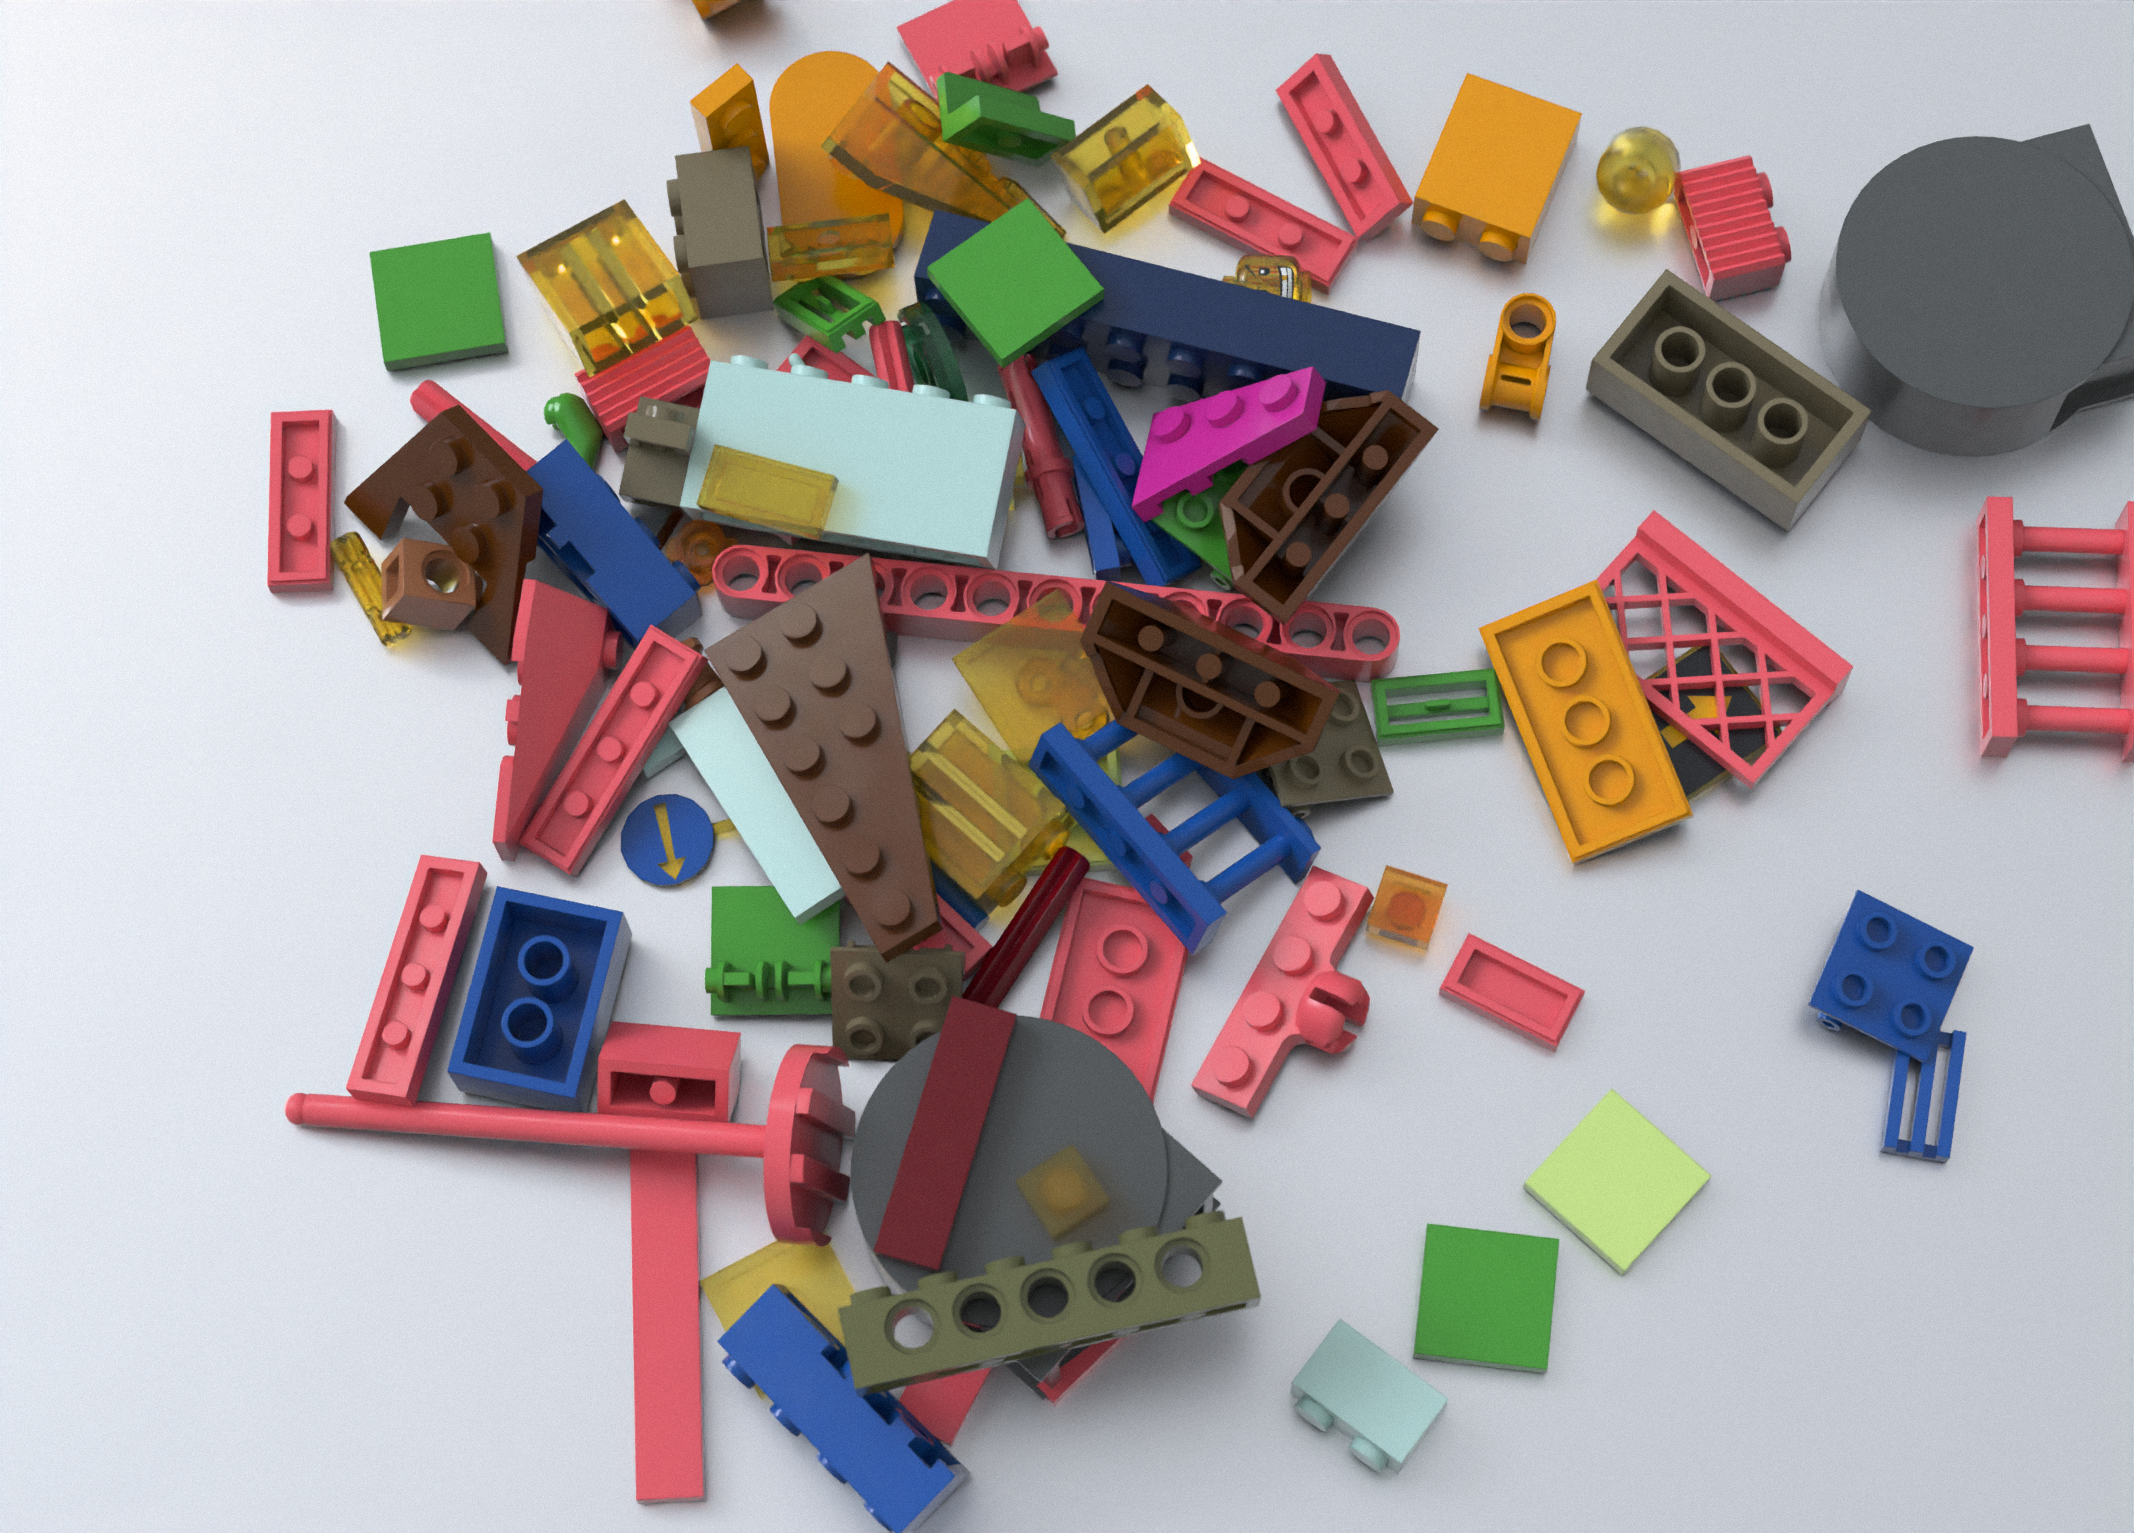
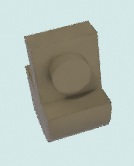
(658, 453)

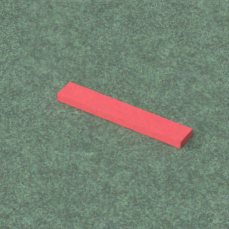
(667, 1327)

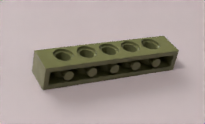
(884, 1364)

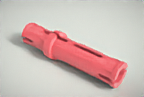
(1048, 469)

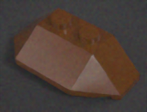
(1314, 497)
(1203, 684)

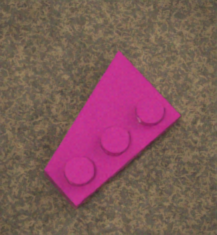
(1209, 434)

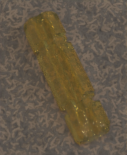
(365, 582)

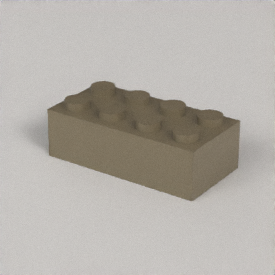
(1727, 399)

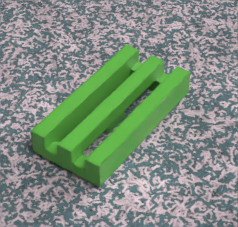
(820, 319)
(1437, 730)

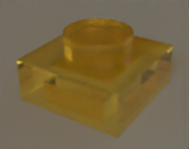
(1062, 1192)

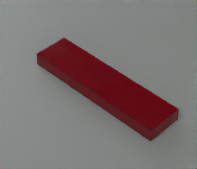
(945, 1135)

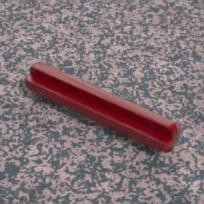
(1028, 927)

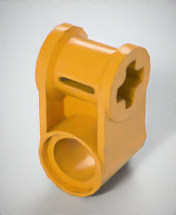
(1519, 366)

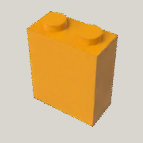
(1495, 169)

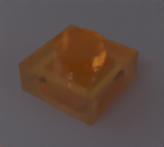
(1406, 907)

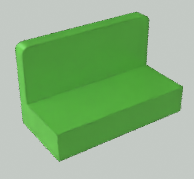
(999, 121)

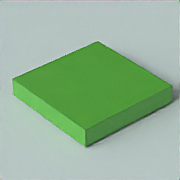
(1015, 283)
(438, 301)
(1486, 1298)

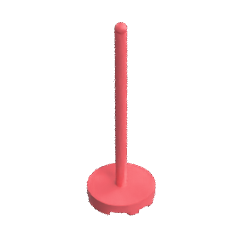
(797, 1143)

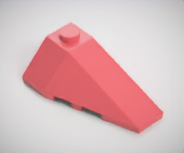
(563, 672)

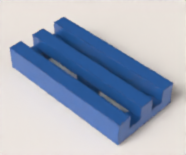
(1916, 1146)

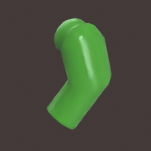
(577, 424)

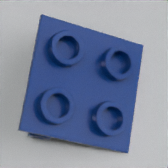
(1889, 977)

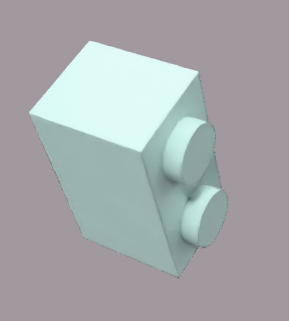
(1367, 1398)

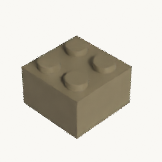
(720, 232)

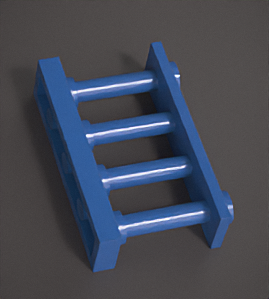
(1151, 858)

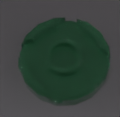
(930, 351)

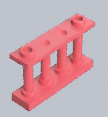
(2006, 657)

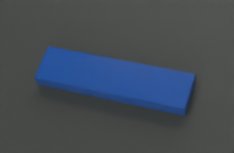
(1110, 462)

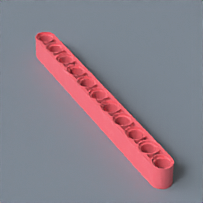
(969, 586)

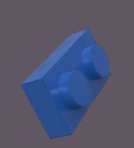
(1104, 544)

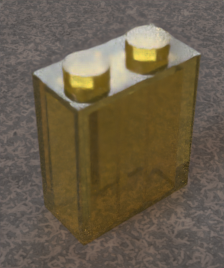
(607, 288)
(983, 813)

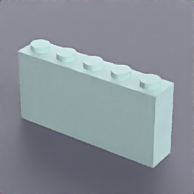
(910, 466)

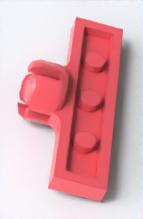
(1291, 995)

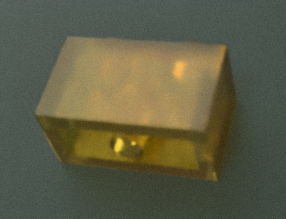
(1126, 158)

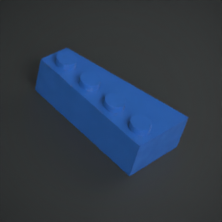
(859, 1439)

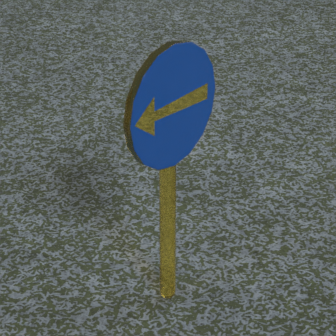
(669, 839)

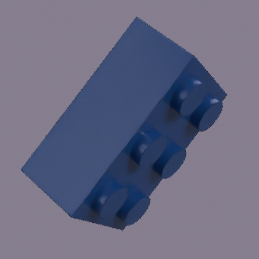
(540, 1001)

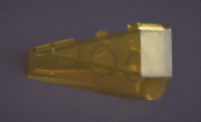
(898, 148)

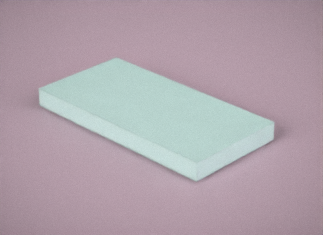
(757, 804)

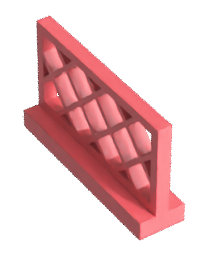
(1748, 621)

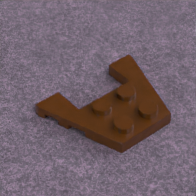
(474, 501)

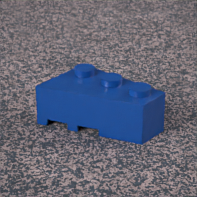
(608, 551)

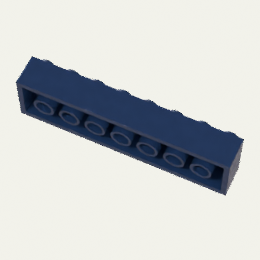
(1196, 330)

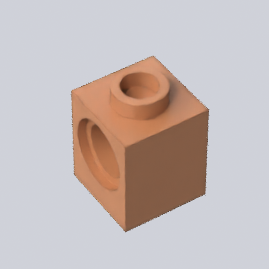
(413, 601)

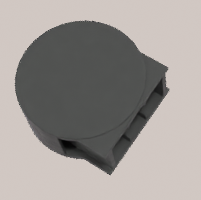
(1983, 293)
(1049, 1095)

